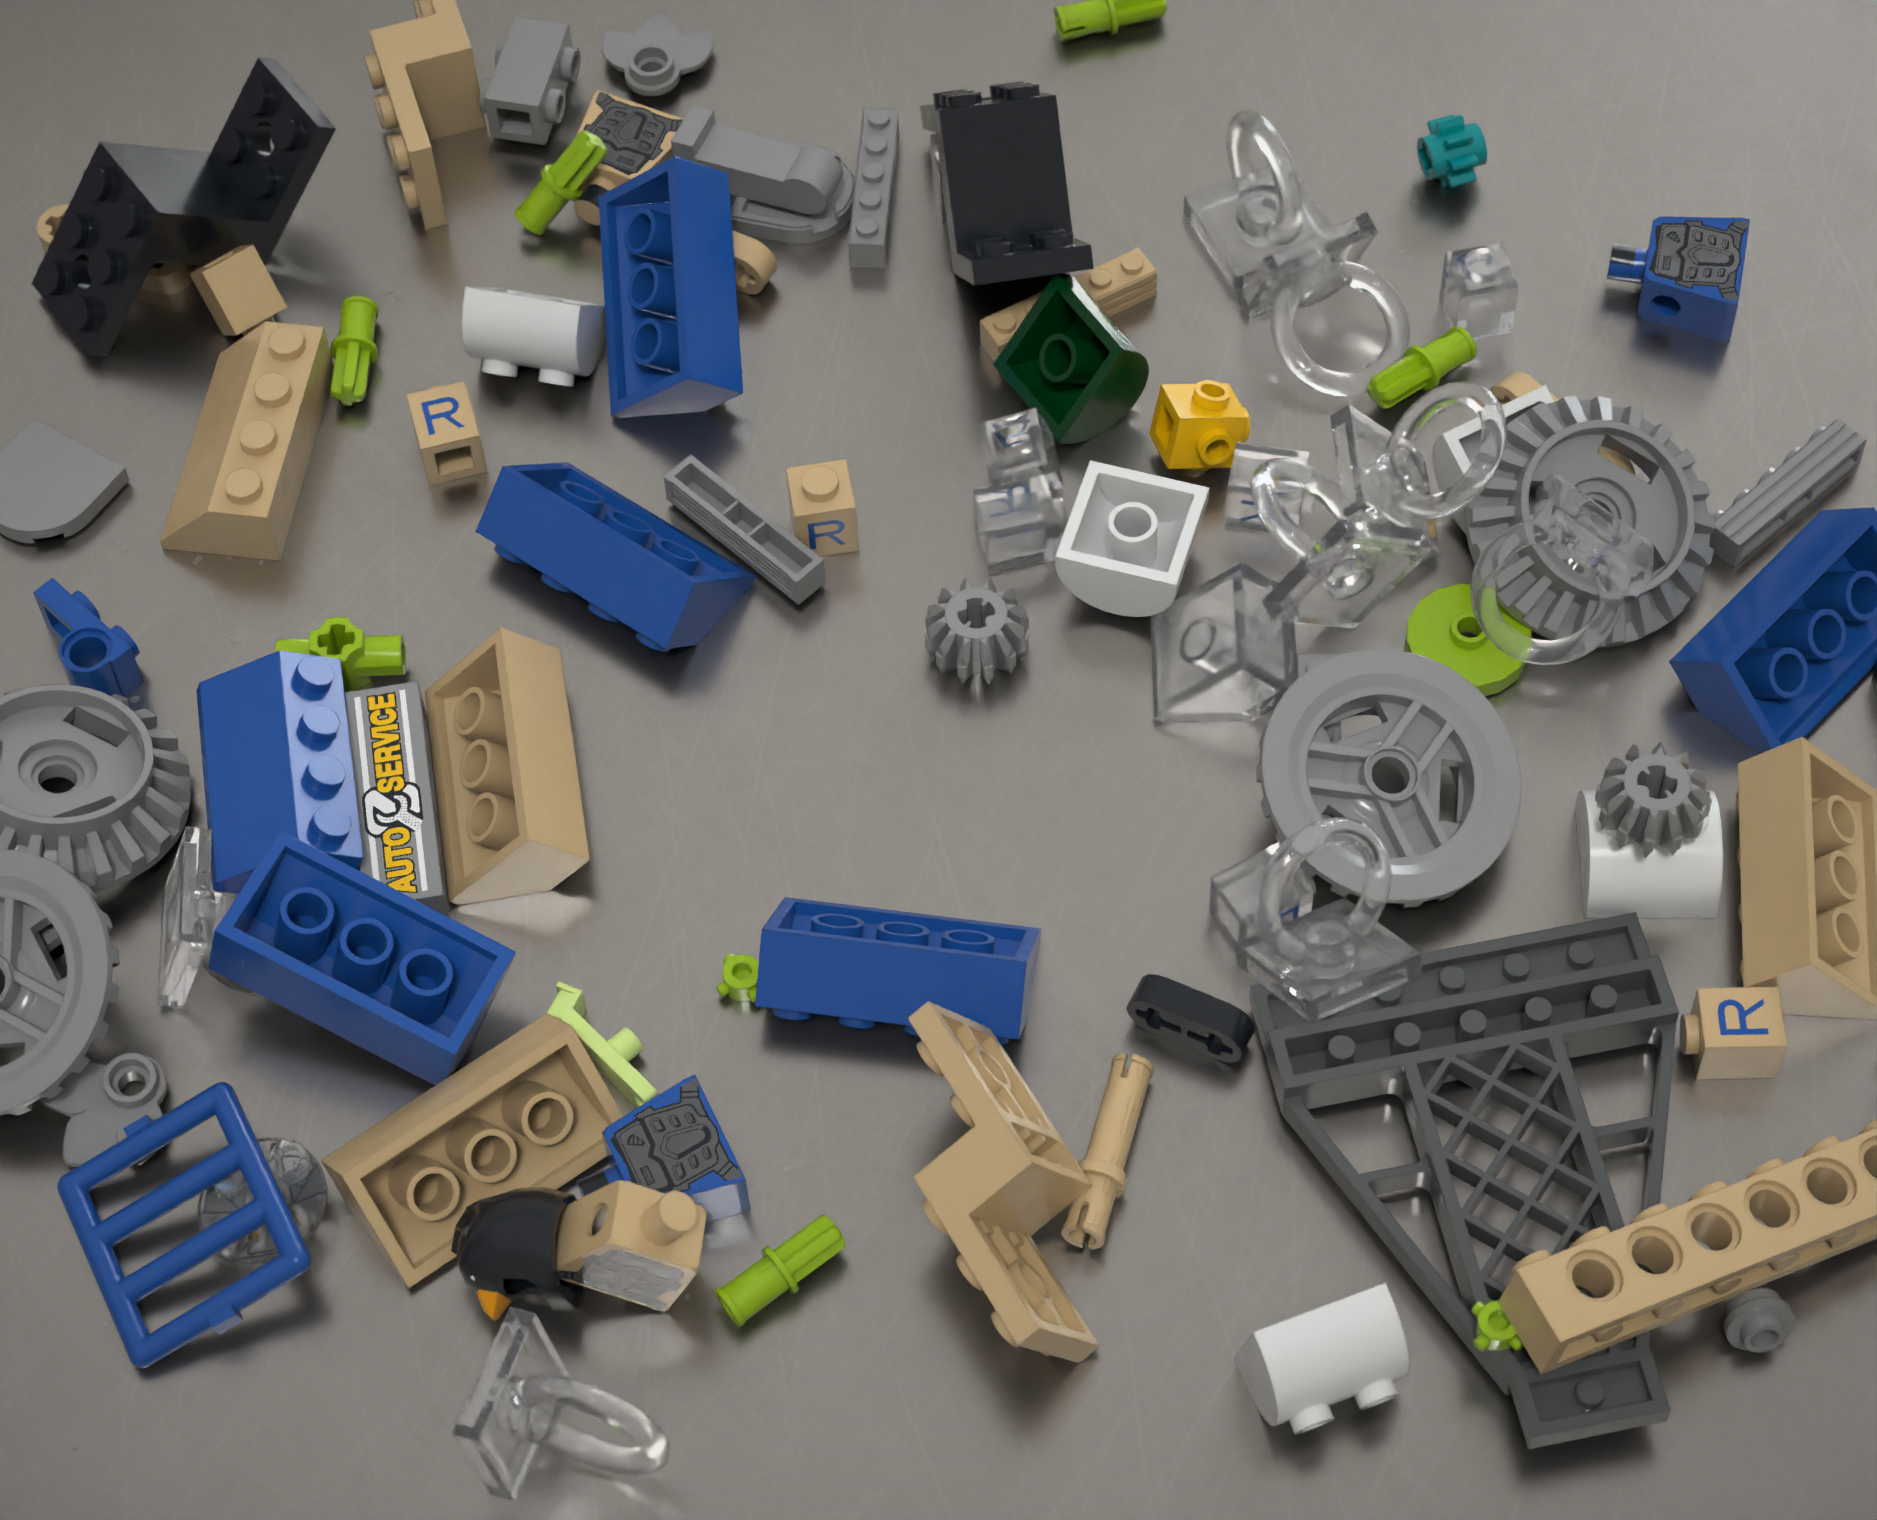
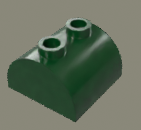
(1073, 363)

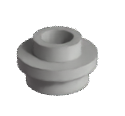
(1758, 1320)

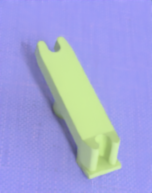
(609, 1056)

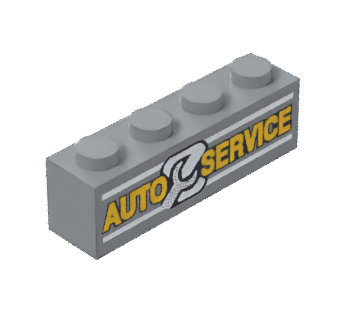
(397, 792)

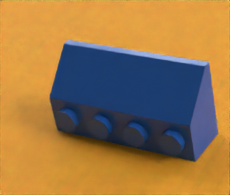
(670, 291)
(611, 553)
(1791, 635)
(276, 762)
(360, 959)
(890, 962)

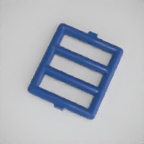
(98, 1237)

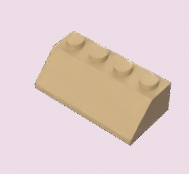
(252, 444)
(506, 771)
(1808, 881)
(500, 1124)

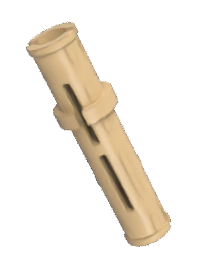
(1108, 1150)

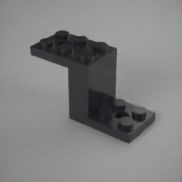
(1004, 184)
(181, 205)

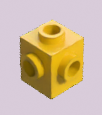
(1198, 425)

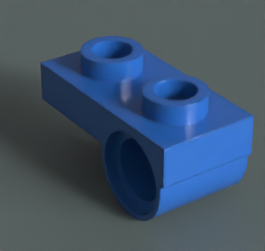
(88, 648)

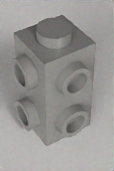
(529, 80)

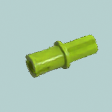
(1103, 16)
(561, 182)
(353, 349)
(1422, 367)
(780, 1269)

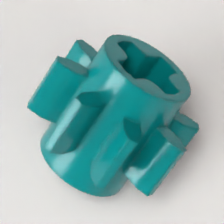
(1452, 151)

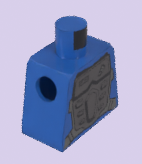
(1687, 273)
(675, 1147)

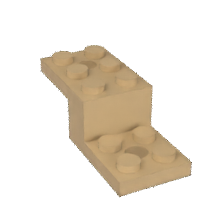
(426, 96)
(1001, 1185)

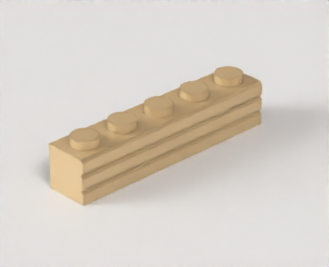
(1112, 285)

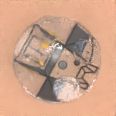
(301, 1185)

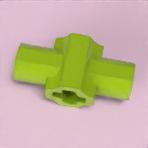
(359, 654)

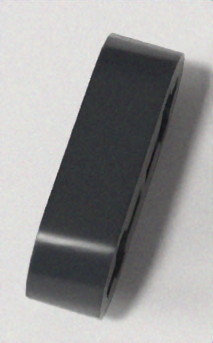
(1191, 1018)

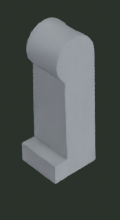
(759, 165)

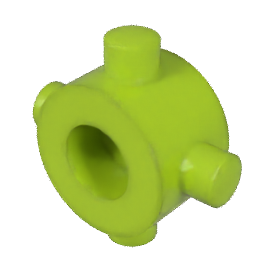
(739, 977)
(1494, 1328)

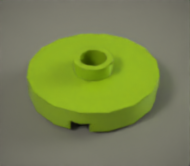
(1436, 633)

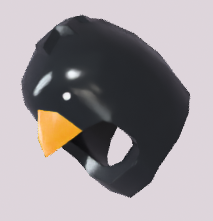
(509, 1249)

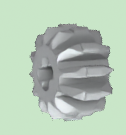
(976, 630)
(1653, 799)

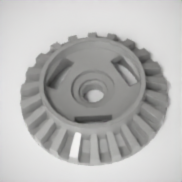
(1666, 511)
(1427, 722)
(124, 799)
(37, 1007)

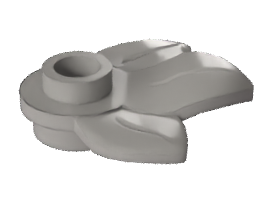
(656, 54)
(100, 1108)

